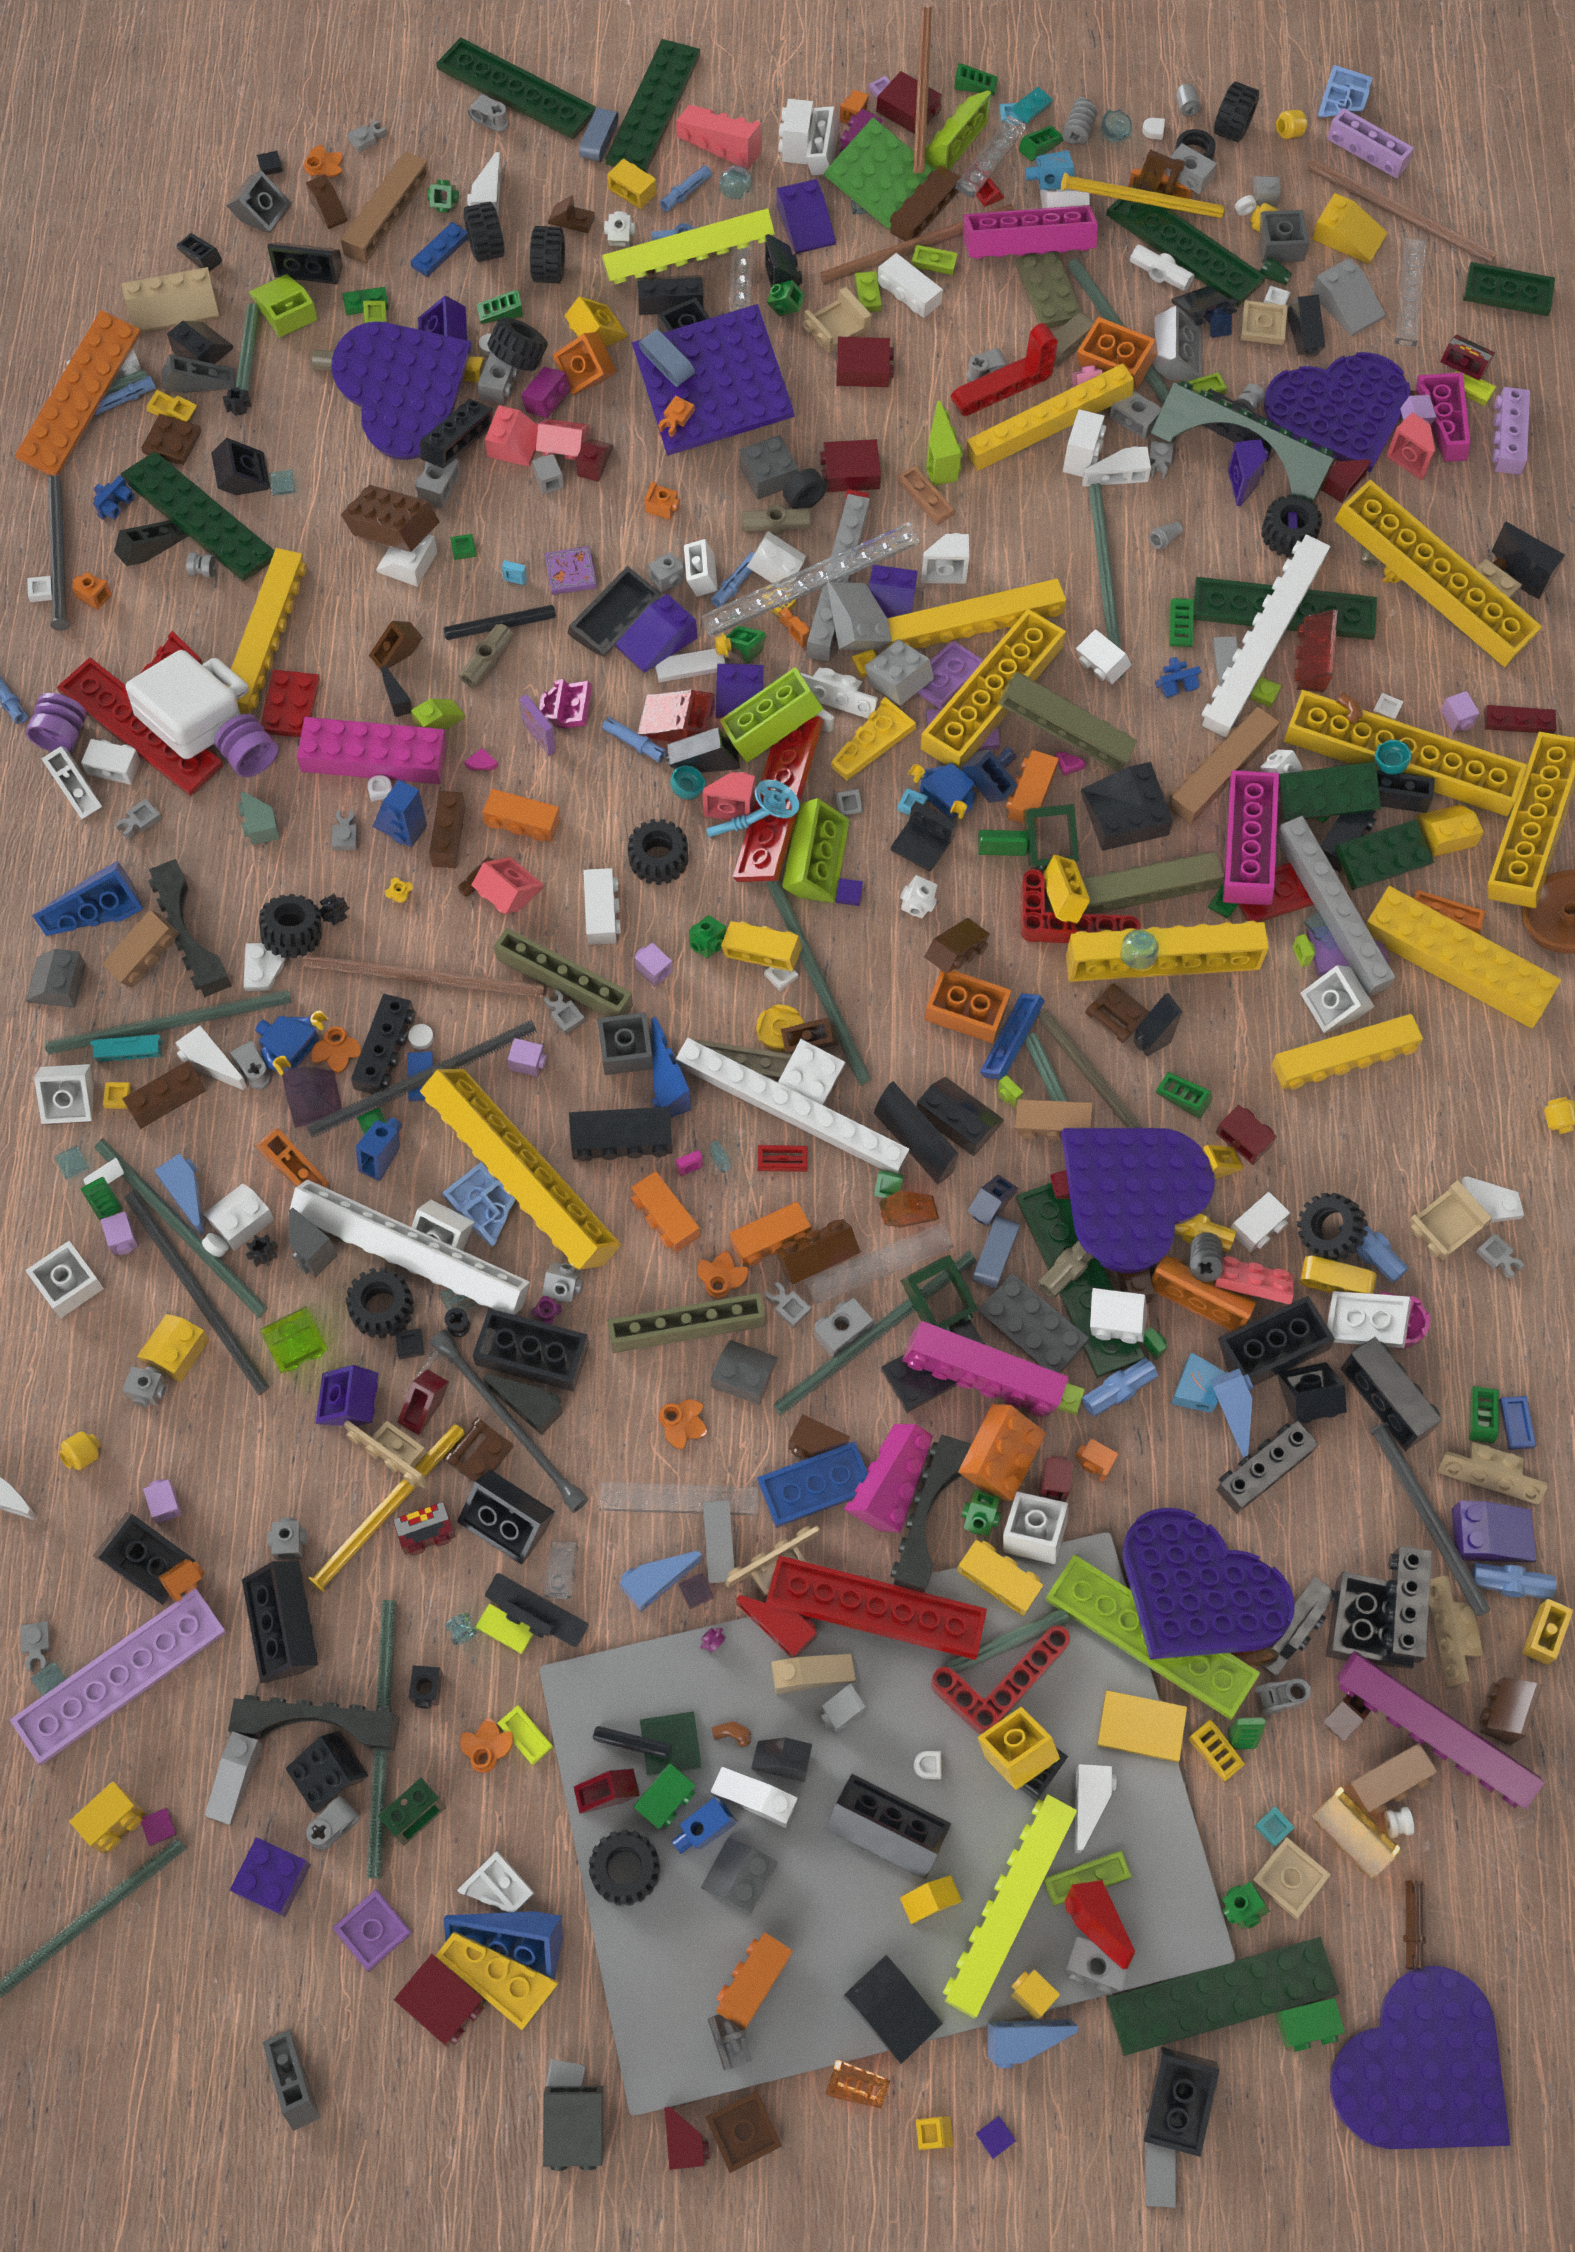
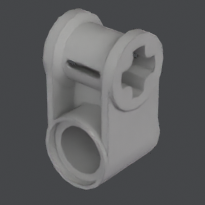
(489, 113)
(985, 364)
(250, 1063)
(1277, 1695)
(334, 1822)

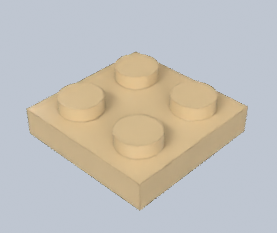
(1264, 322)
(1291, 1878)

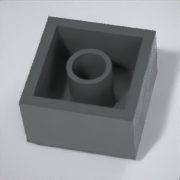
(767, 466)
(625, 1043)

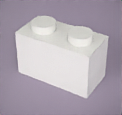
(700, 567)
(1103, 657)
(111, 761)
(1260, 1222)

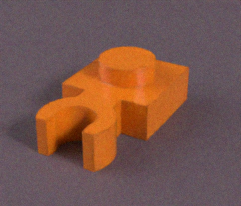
(676, 413)
(798, 630)

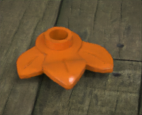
(323, 163)
(336, 1053)
(721, 1272)
(685, 1425)
(486, 1742)

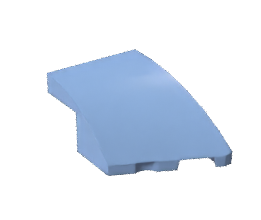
(1344, 90)
(481, 1200)

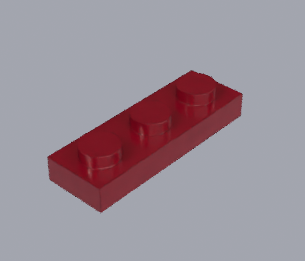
(1520, 719)

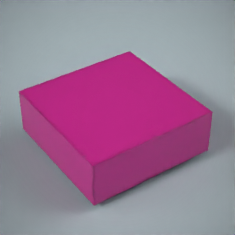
(689, 1163)

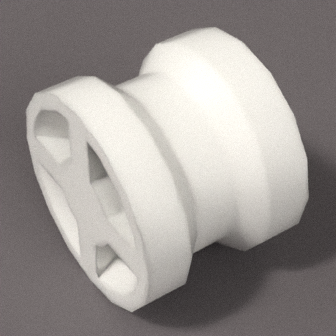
(1398, 1822)

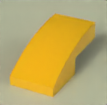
(173, 407)

